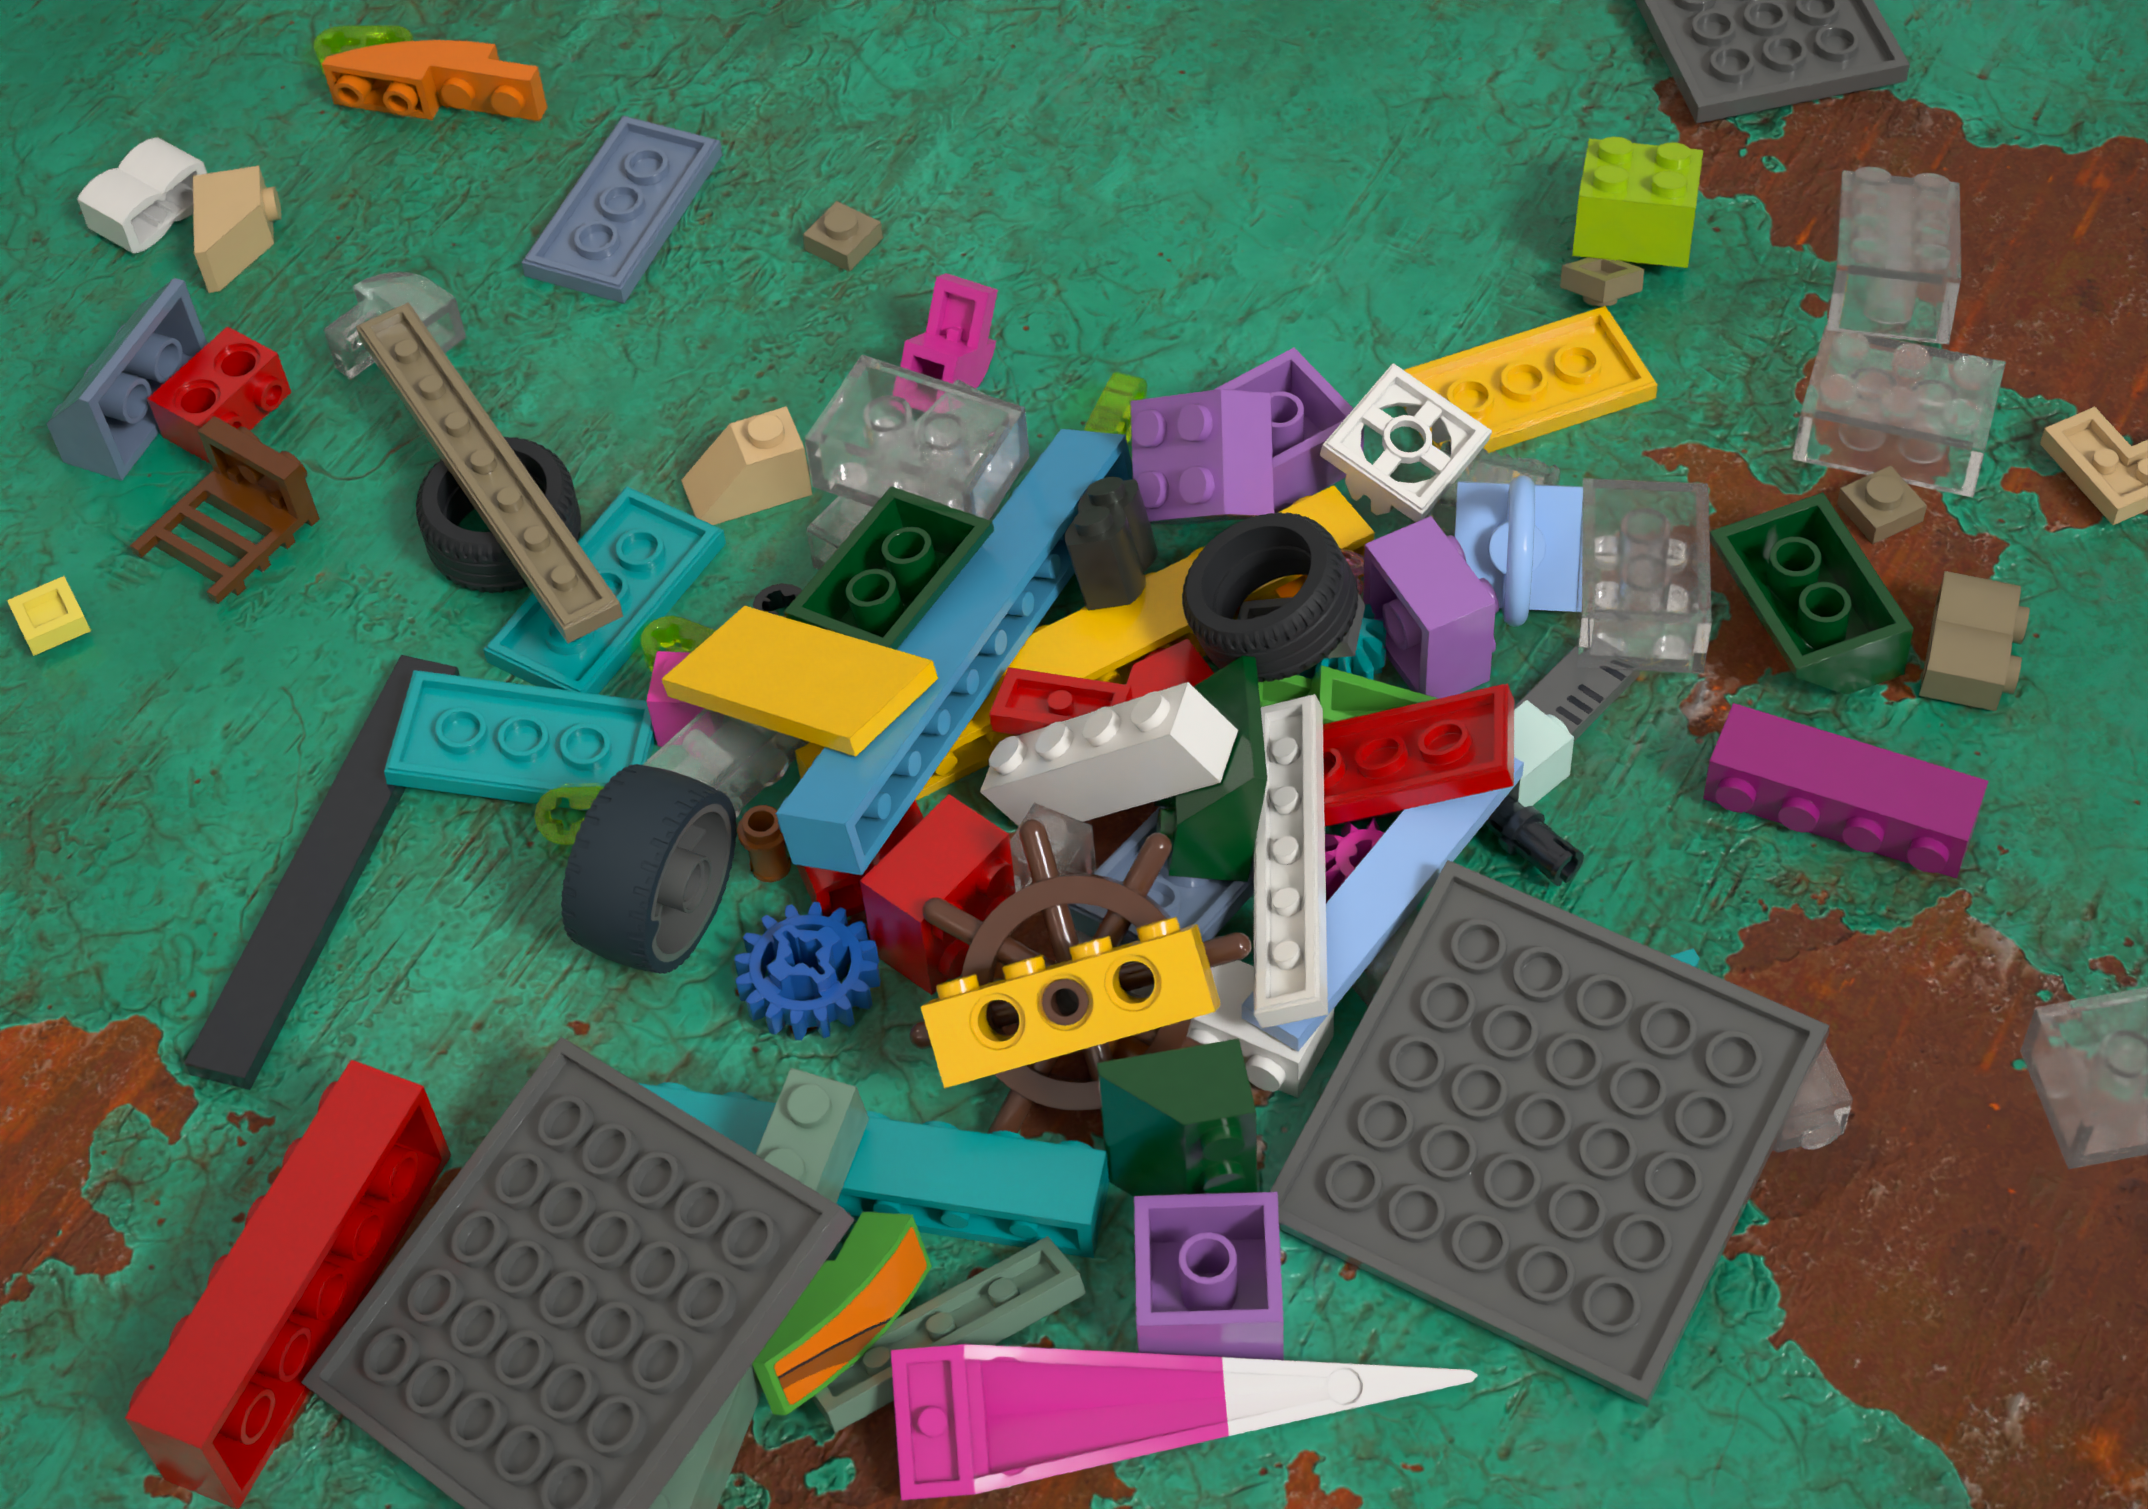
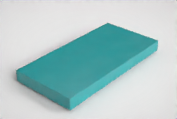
(648, 562)
(512, 738)

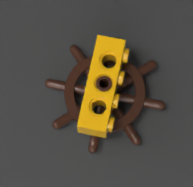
(1080, 997)

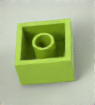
(1637, 202)

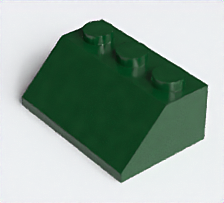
(891, 569)
(1817, 595)
(1218, 824)
(1180, 1121)

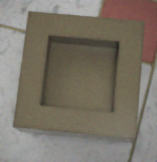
(843, 236)
(1601, 280)
(1881, 504)

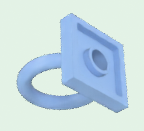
(1522, 542)

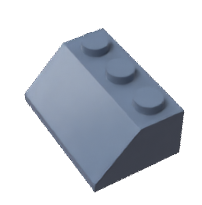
(107, 414)

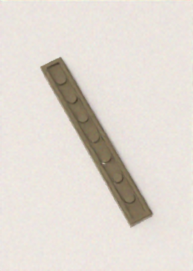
(490, 474)

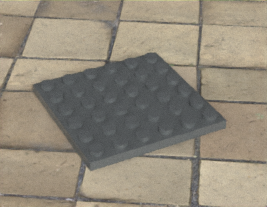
(1547, 1129)
(577, 1298)

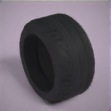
(1251, 556)
(475, 557)

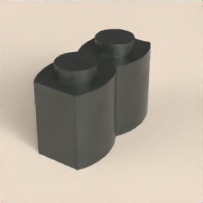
(1111, 543)

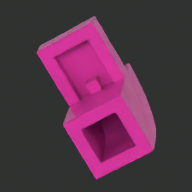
(955, 333)

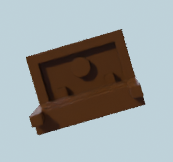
(248, 484)

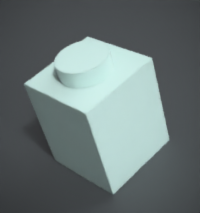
(1544, 748)

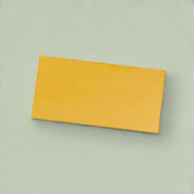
(1542, 378)
(800, 680)

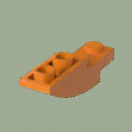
(428, 74)

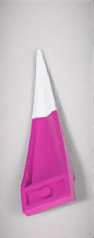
(1024, 1414)

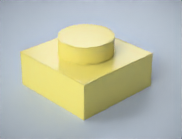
(48, 615)

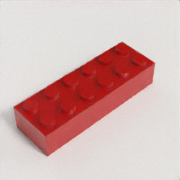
(289, 1284)

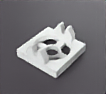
(1424, 411)

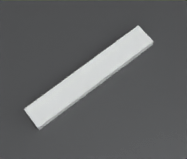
(1291, 868)

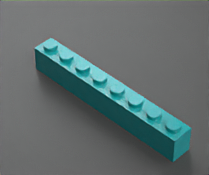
(946, 1177)

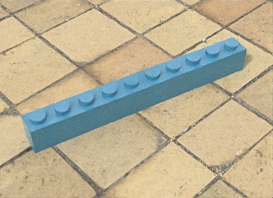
(972, 634)

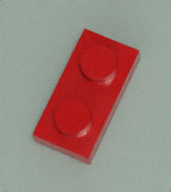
(1038, 699)

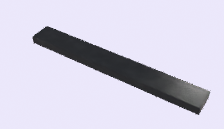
(307, 898)

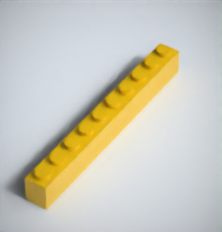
(1112, 639)

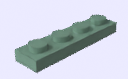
(974, 1312)

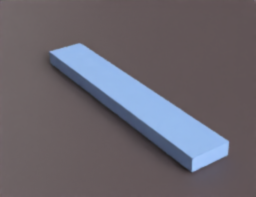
(1386, 891)

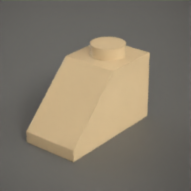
(232, 222)
(749, 469)

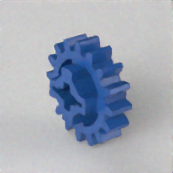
(807, 970)

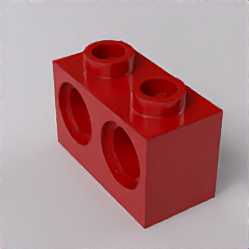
(225, 380)

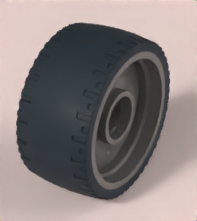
(648, 868)

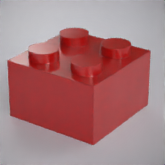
(947, 857)

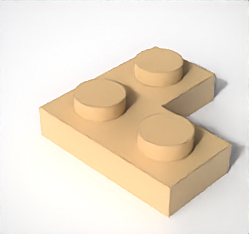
(2101, 463)

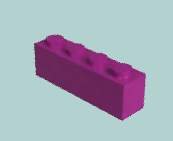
(1844, 790)

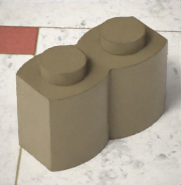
(1973, 641)

